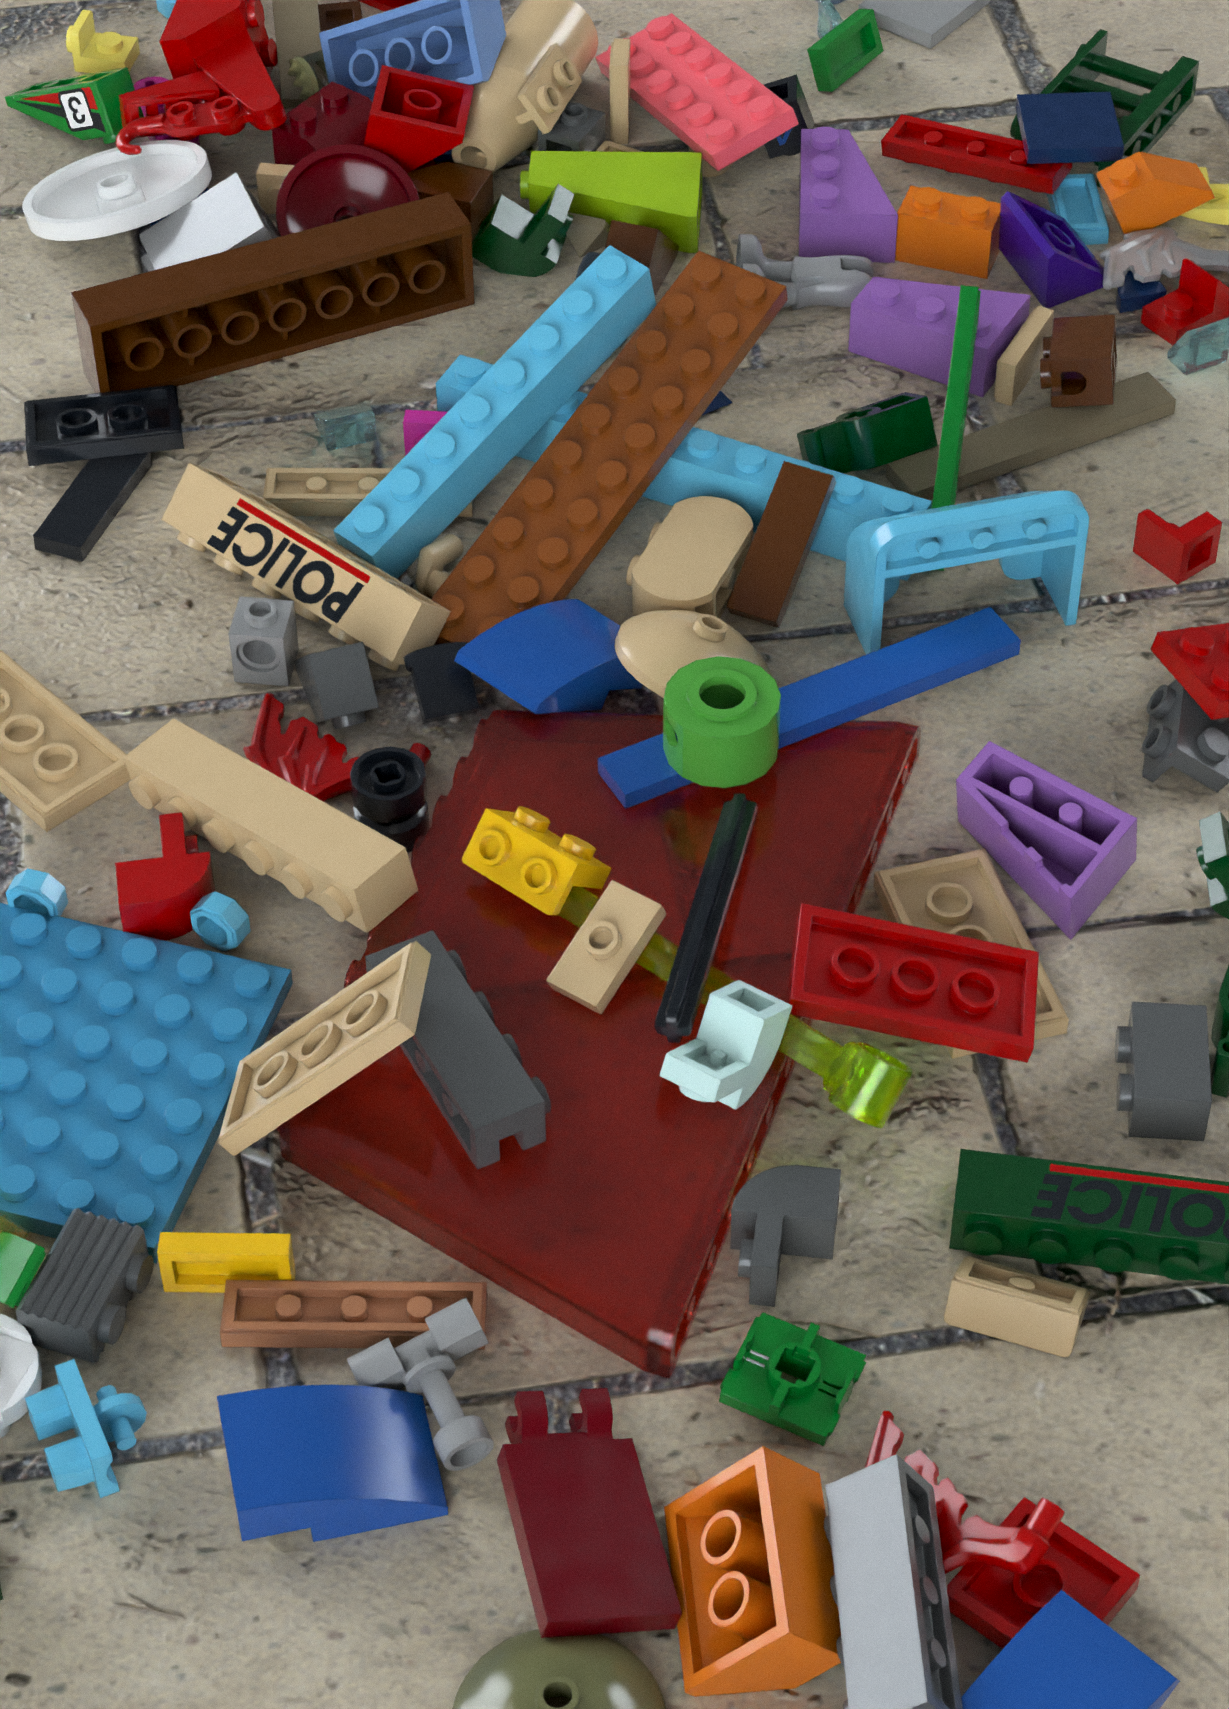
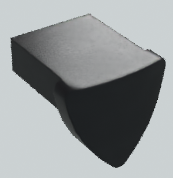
(440, 683)

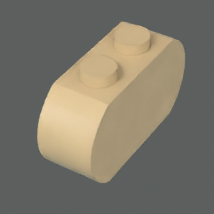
(692, 558)

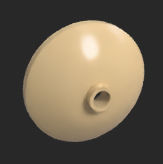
(665, 640)

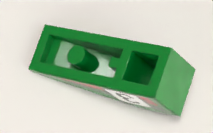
(78, 105)

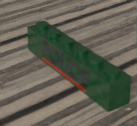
(1091, 1216)

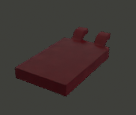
(584, 1523)

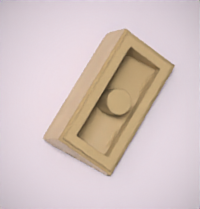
(1016, 1306)

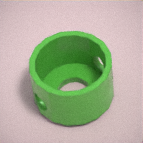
(722, 720)

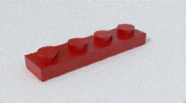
(970, 154)

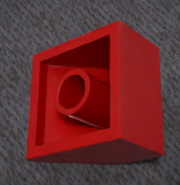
(416, 116)

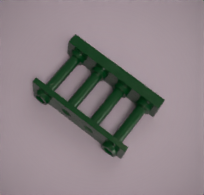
(1150, 113)

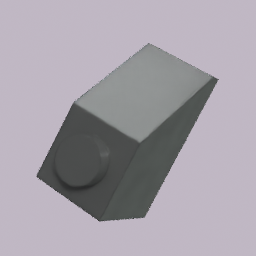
(338, 684)

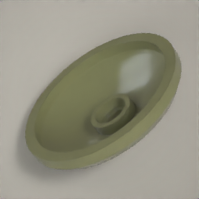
(582, 1668)

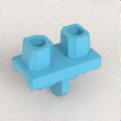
(88, 1454)

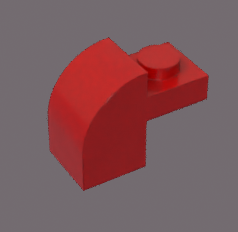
(161, 891)

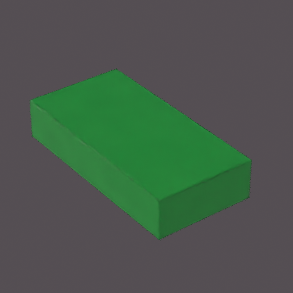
(845, 50)

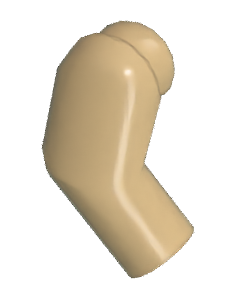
(432, 562)

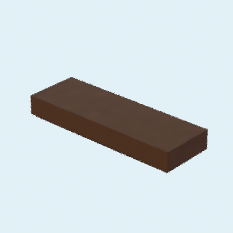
(781, 544)

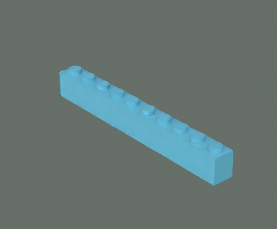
(718, 468)

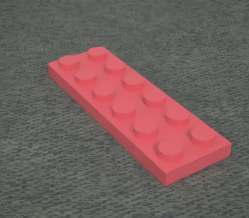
(701, 93)

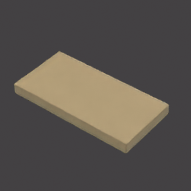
(49, 753)
(968, 900)
(325, 1048)

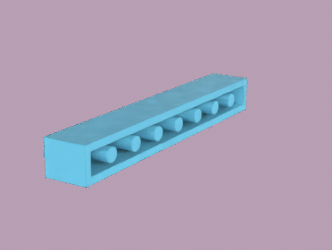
(499, 414)

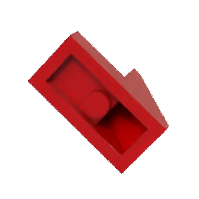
(1194, 304)

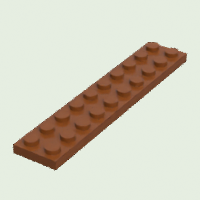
(611, 447)

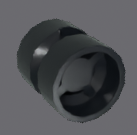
(391, 794)

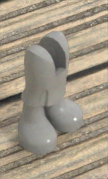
(808, 280)

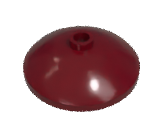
(340, 185)

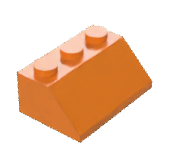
(753, 1578)

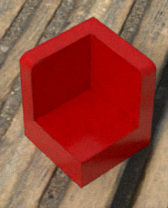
(1175, 549)

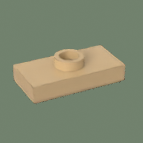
(606, 947)

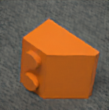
(948, 232)

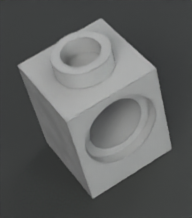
(263, 641)

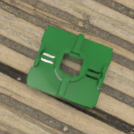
(802, 1408)

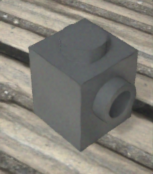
(575, 130)

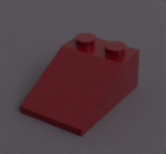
(323, 120)

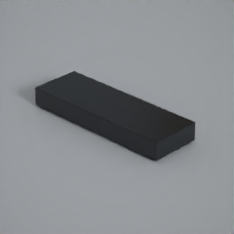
(90, 505)

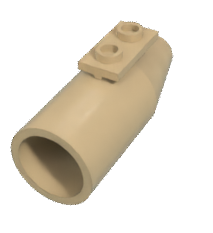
(531, 82)

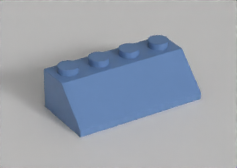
(425, 37)

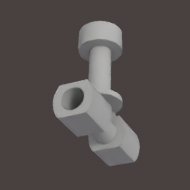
(425, 1367)

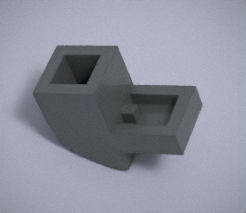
(785, 1214)

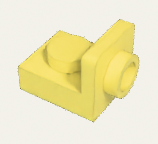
(99, 51)

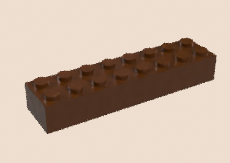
(276, 297)

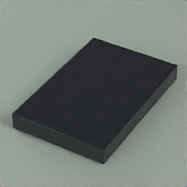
(102, 425)

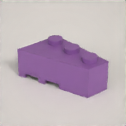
(842, 200)
(915, 324)
(1046, 834)

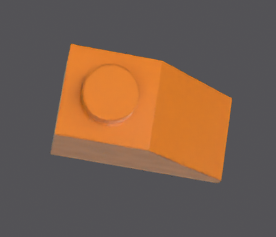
(1151, 190)

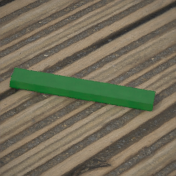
(957, 398)

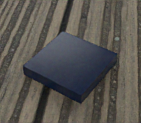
(1069, 127)

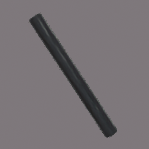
(706, 919)

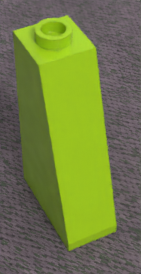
(625, 187)

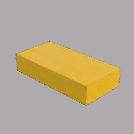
(208, 1259)

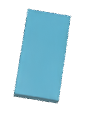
(1081, 206)

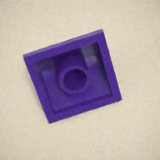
(1046, 252)

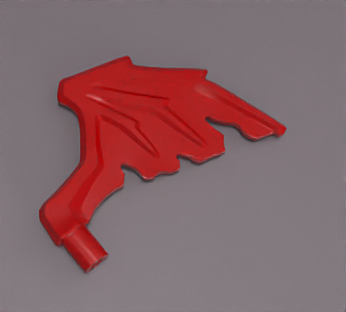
(303, 757)
(974, 1540)

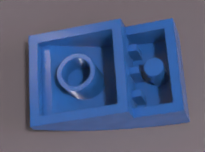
(551, 658)
(329, 1460)
(1069, 1662)

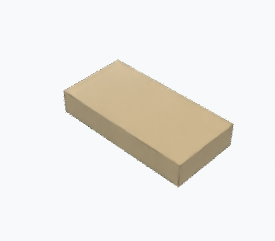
(620, 91)
(1022, 356)

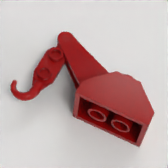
(231, 48)

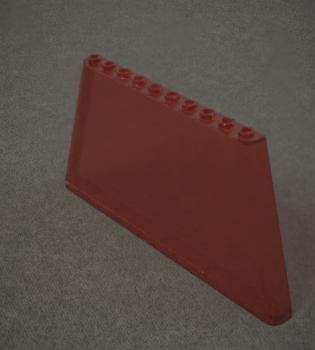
(635, 1180)

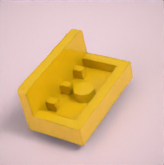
(531, 860)

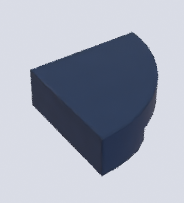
(1135, 294)

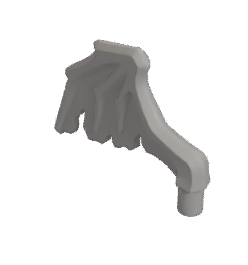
(1156, 253)

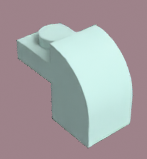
(732, 1046)

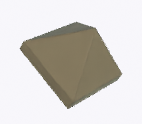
(587, 233)

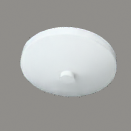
(117, 191)

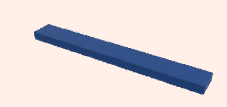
(837, 696)

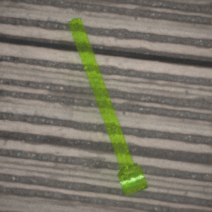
(856, 1075)

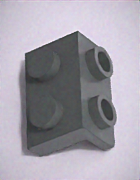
(1185, 738)

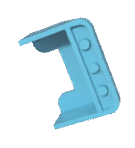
(1027, 531)

